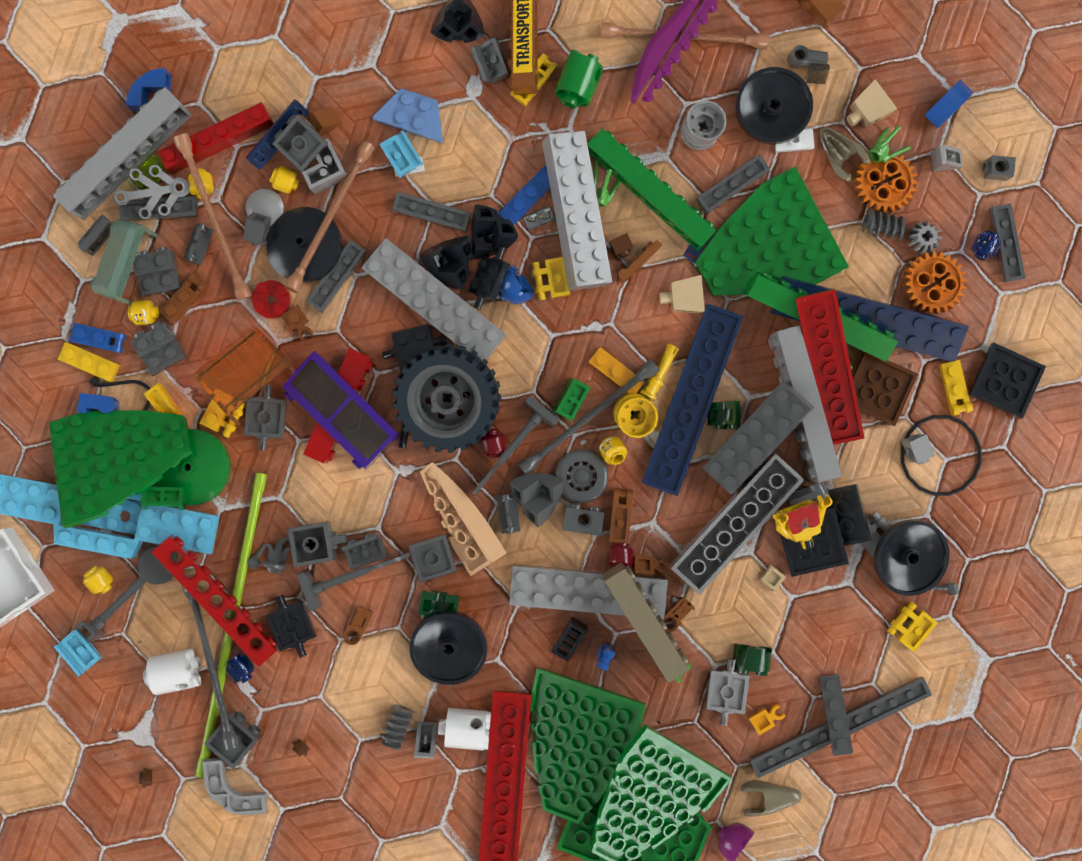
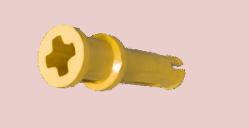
(655, 381)

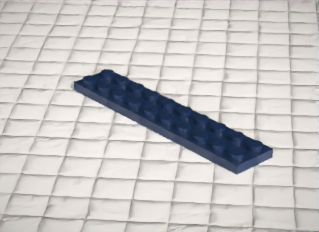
(911, 328)
(692, 399)

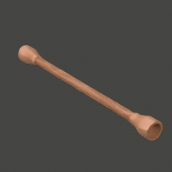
(758, 40)
(184, 145)
(295, 280)

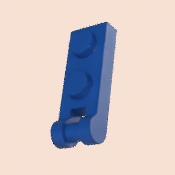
(97, 337)
(605, 654)

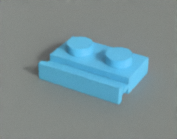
(401, 154)
(78, 652)

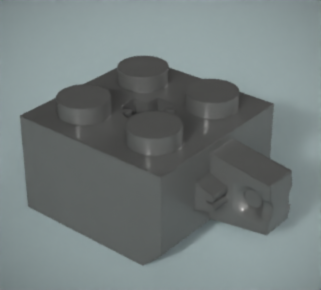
(325, 540)

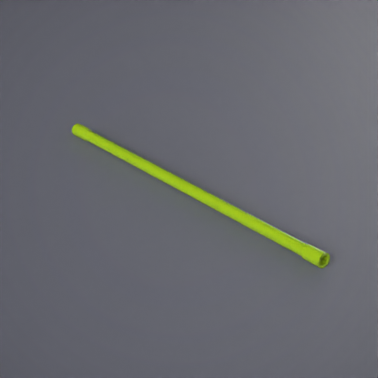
(258, 488)

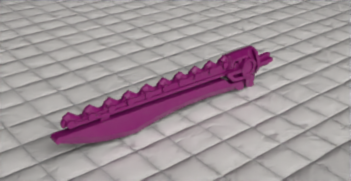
(663, 41)

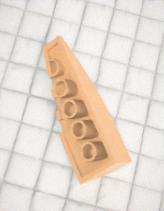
(468, 529)

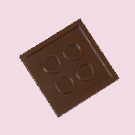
(882, 388)

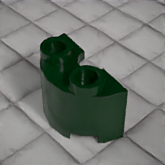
(725, 414)
(437, 601)
(752, 659)

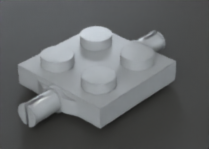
(727, 691)

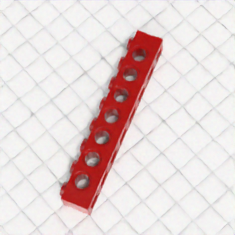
(257, 654)

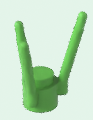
(880, 150)
(602, 194)

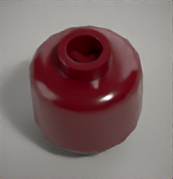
(493, 443)
(620, 554)

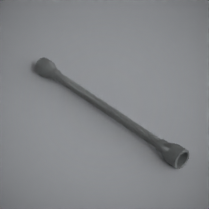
(647, 370)
(230, 738)

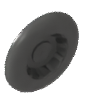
(582, 475)

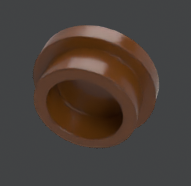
(300, 747)
(145, 778)

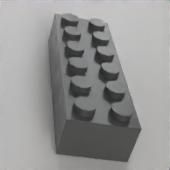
(758, 437)

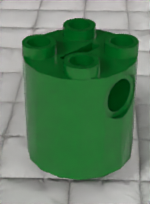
(578, 80)

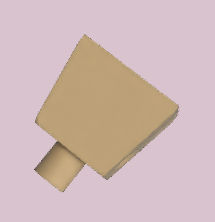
(871, 106)
(685, 296)

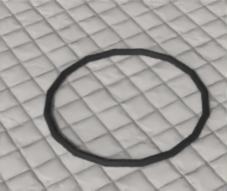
(977, 467)

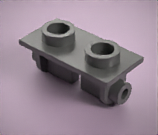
(198, 244)
(508, 514)

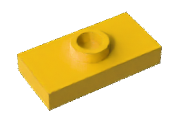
(161, 400)

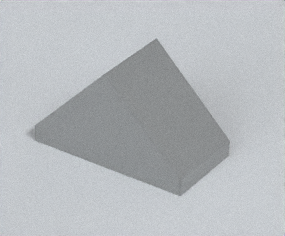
(946, 158)
(426, 740)

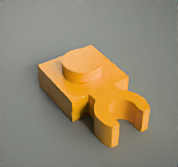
(763, 720)

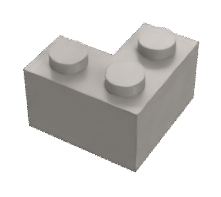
(327, 172)

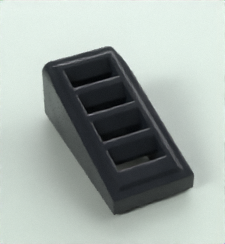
(578, 625)

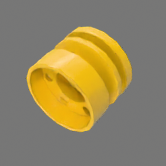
(643, 422)

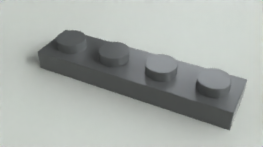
(733, 184)
(182, 208)
(431, 212)
(1009, 251)
(332, 283)
(836, 715)

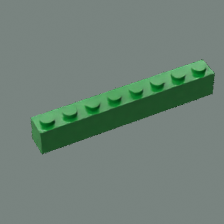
(650, 189)
(857, 333)

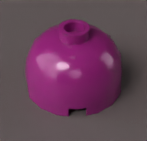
(733, 840)

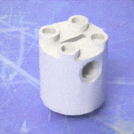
(172, 672)
(466, 729)

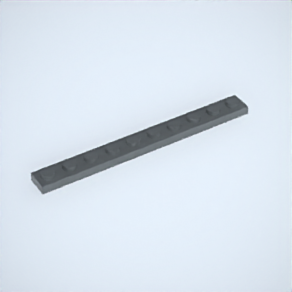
(857, 719)

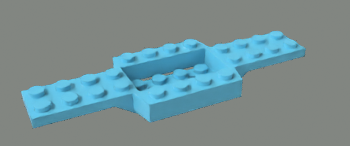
(40, 503)

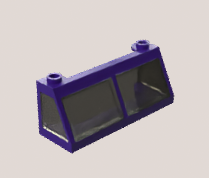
(340, 411)

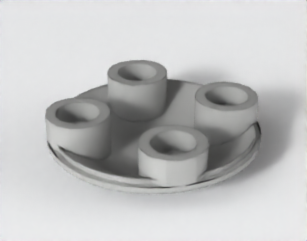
(265, 203)

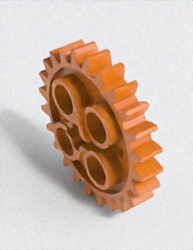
(893, 196)
(926, 268)

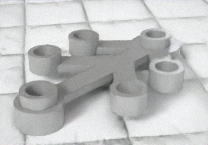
(155, 191)

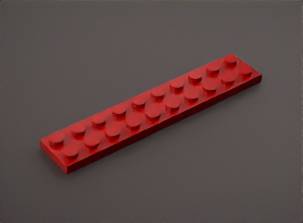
(505, 776)

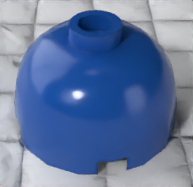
(515, 287)

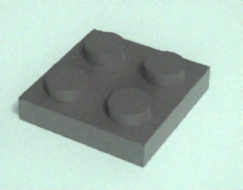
(432, 558)

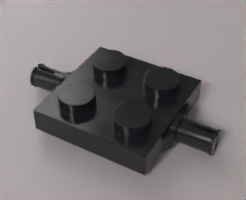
(489, 278)
(410, 343)
(291, 626)

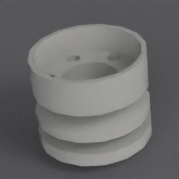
(710, 118)

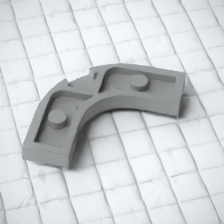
(226, 796)

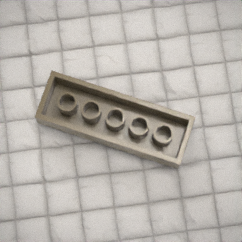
(646, 624)

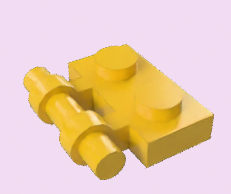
(556, 277)
(215, 418)
(916, 631)

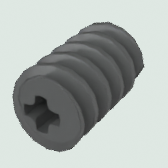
(884, 223)
(397, 726)

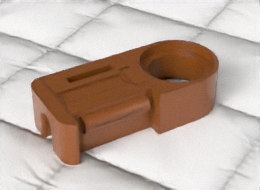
(678, 612)
(358, 623)

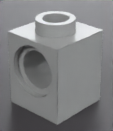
(918, 448)

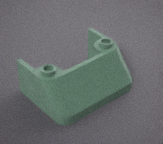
(118, 259)

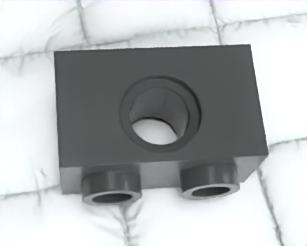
(594, 524)

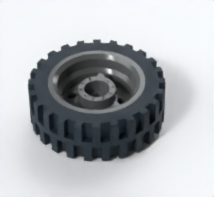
(422, 418)

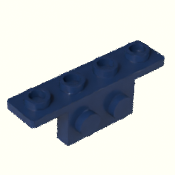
(264, 148)

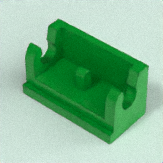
(571, 399)
(163, 497)

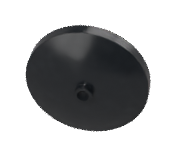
(776, 89)
(299, 227)
(911, 557)
(446, 662)

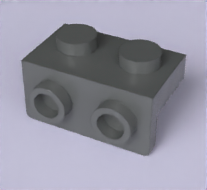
(490, 61)
(364, 551)

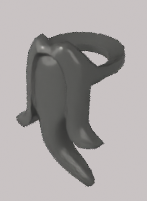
(276, 558)

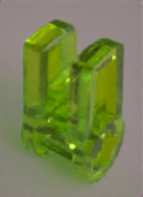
(152, 160)

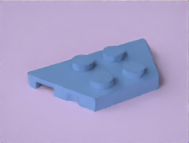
(412, 114)

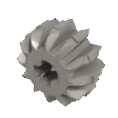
(919, 242)

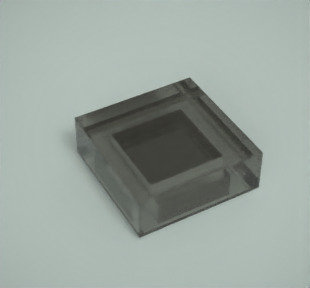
(817, 73)

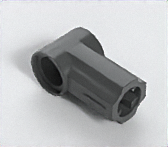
(807, 56)
(810, 493)

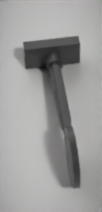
(540, 413)
(150, 571)
(311, 590)

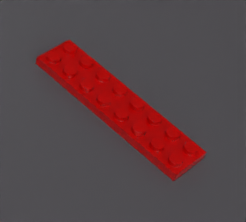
(830, 364)

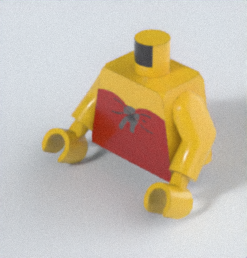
(802, 520)

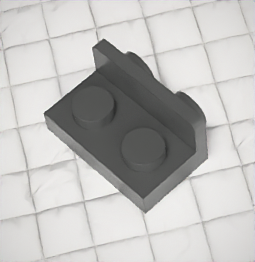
(95, 236)

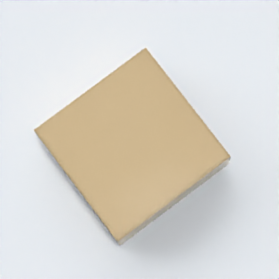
(772, 578)

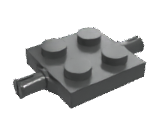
(265, 417)

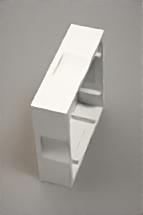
(20, 577)

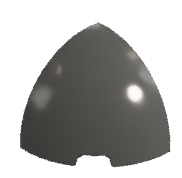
(538, 495)

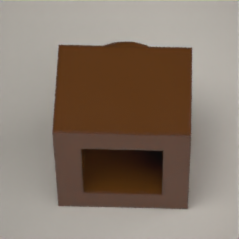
(621, 246)

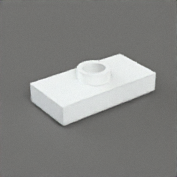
(802, 142)

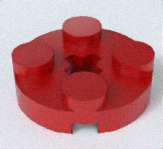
(263, 291)

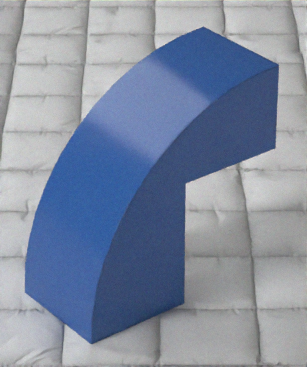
(147, 83)
(949, 103)

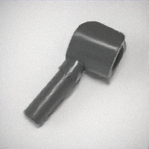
(253, 562)
(952, 588)

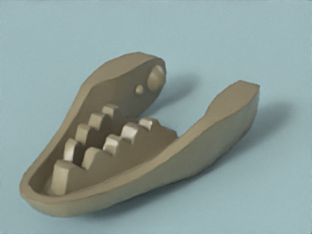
(840, 149)
(775, 797)

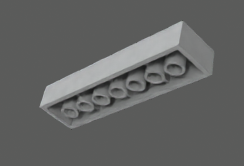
(122, 153)
(576, 210)
(433, 300)
(813, 431)
(736, 523)
(576, 590)

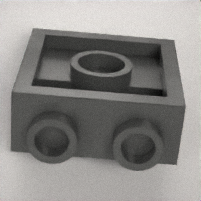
(299, 142)
(157, 271)
(158, 348)
(247, 736)

